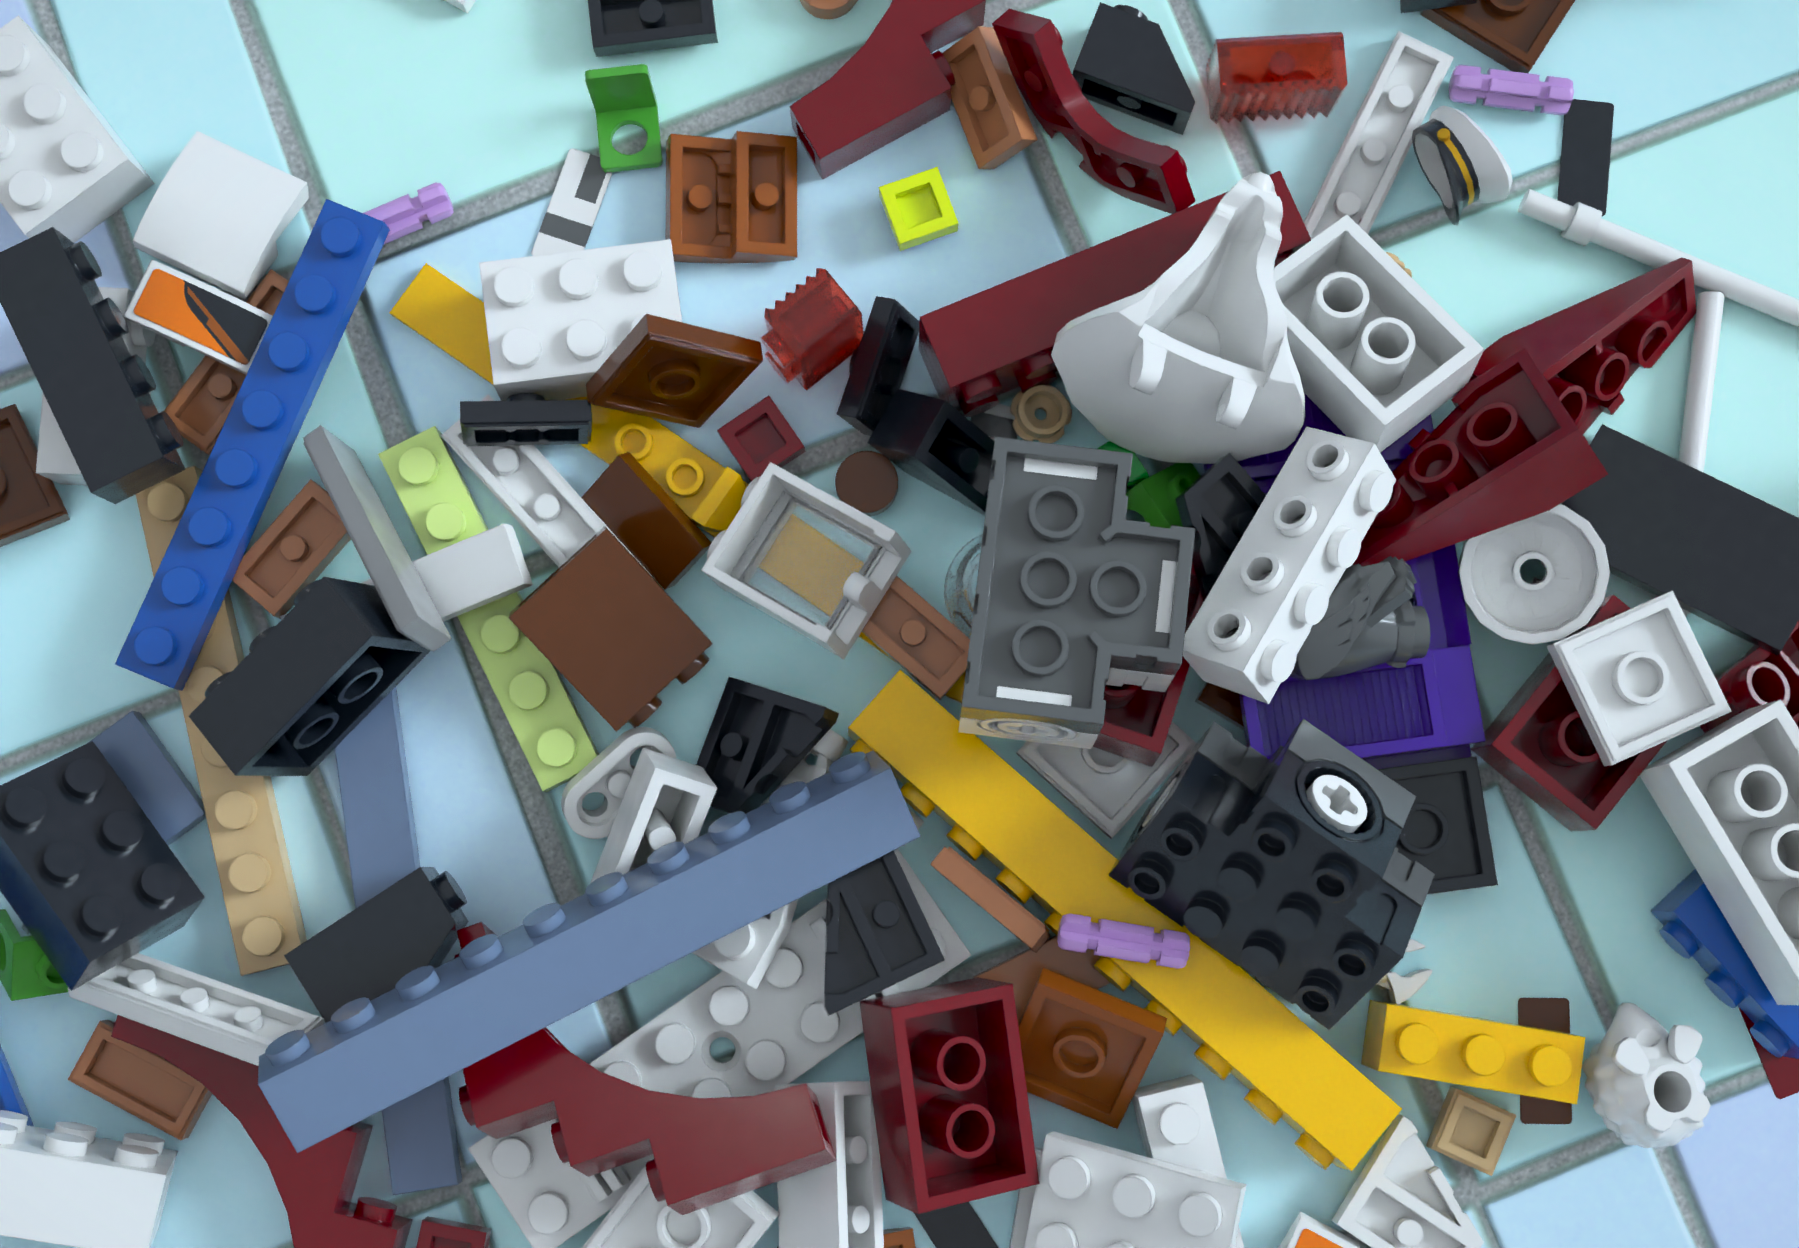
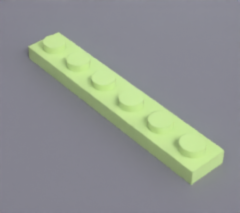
(517, 671)

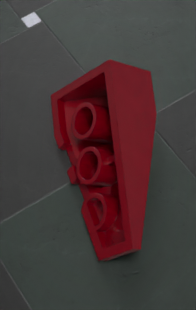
(1604, 339)
(1485, 466)

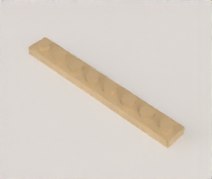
(238, 809)

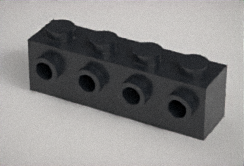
(86, 367)

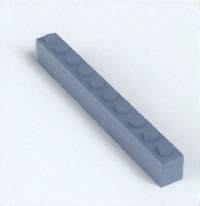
(582, 949)

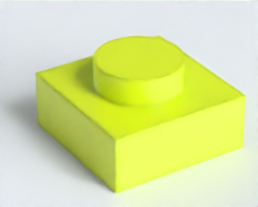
(918, 208)

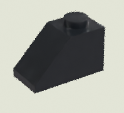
(1133, 69)
(936, 447)

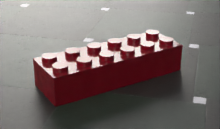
(1009, 331)

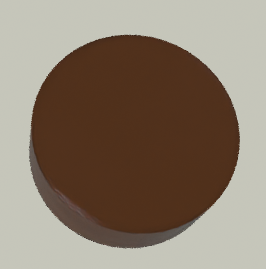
(867, 482)

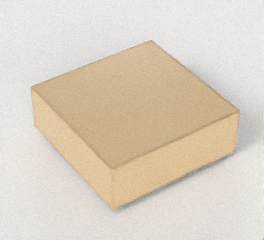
(1471, 1130)

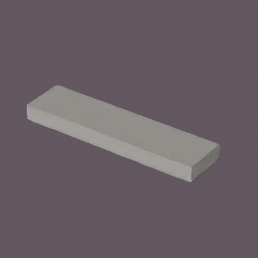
(376, 540)

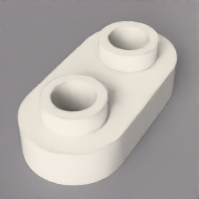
(608, 775)

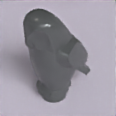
(1366, 624)

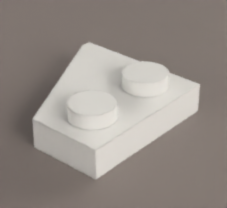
(1404, 1198)

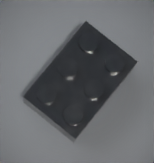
(306, 681)
(88, 866)

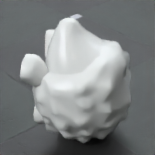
(1647, 1080)

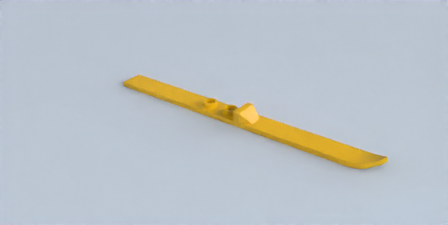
(694, 481)

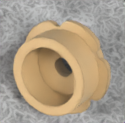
(1052, 402)

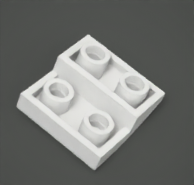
(220, 215)

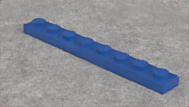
(253, 446)

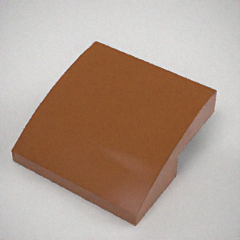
(732, 198)

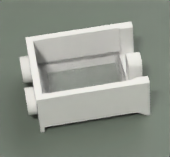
(806, 559)

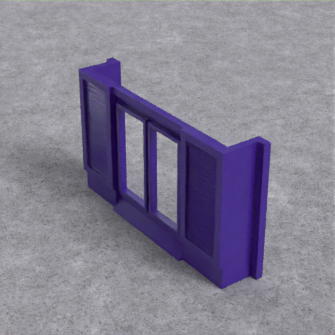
(1383, 711)

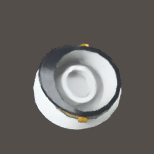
(1460, 161)

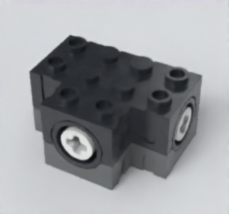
(1283, 865)

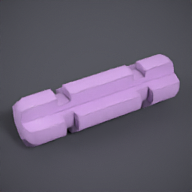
(1511, 90)
(407, 213)
(1123, 941)

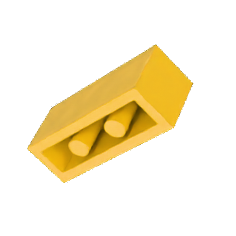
(1473, 1051)

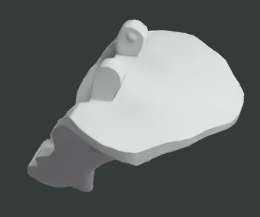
(1199, 353)

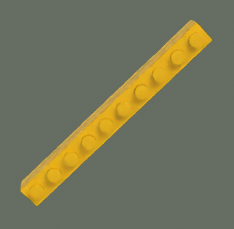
(1067, 871)

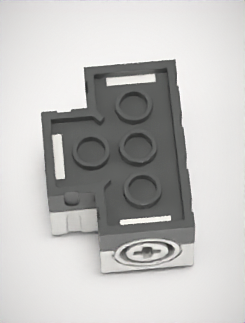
(1068, 596)

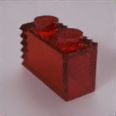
(1276, 76)
(812, 330)

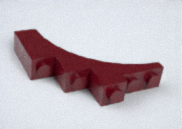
(886, 84)
(699, 1145)
(312, 1183)

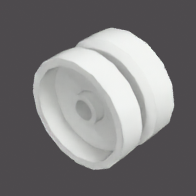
(1547, 607)

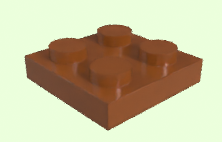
(1086, 1047)

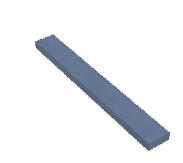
(382, 852)

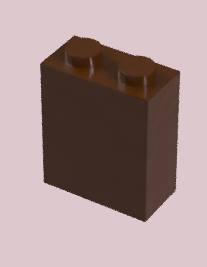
(612, 631)

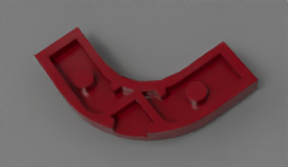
(1113, 158)

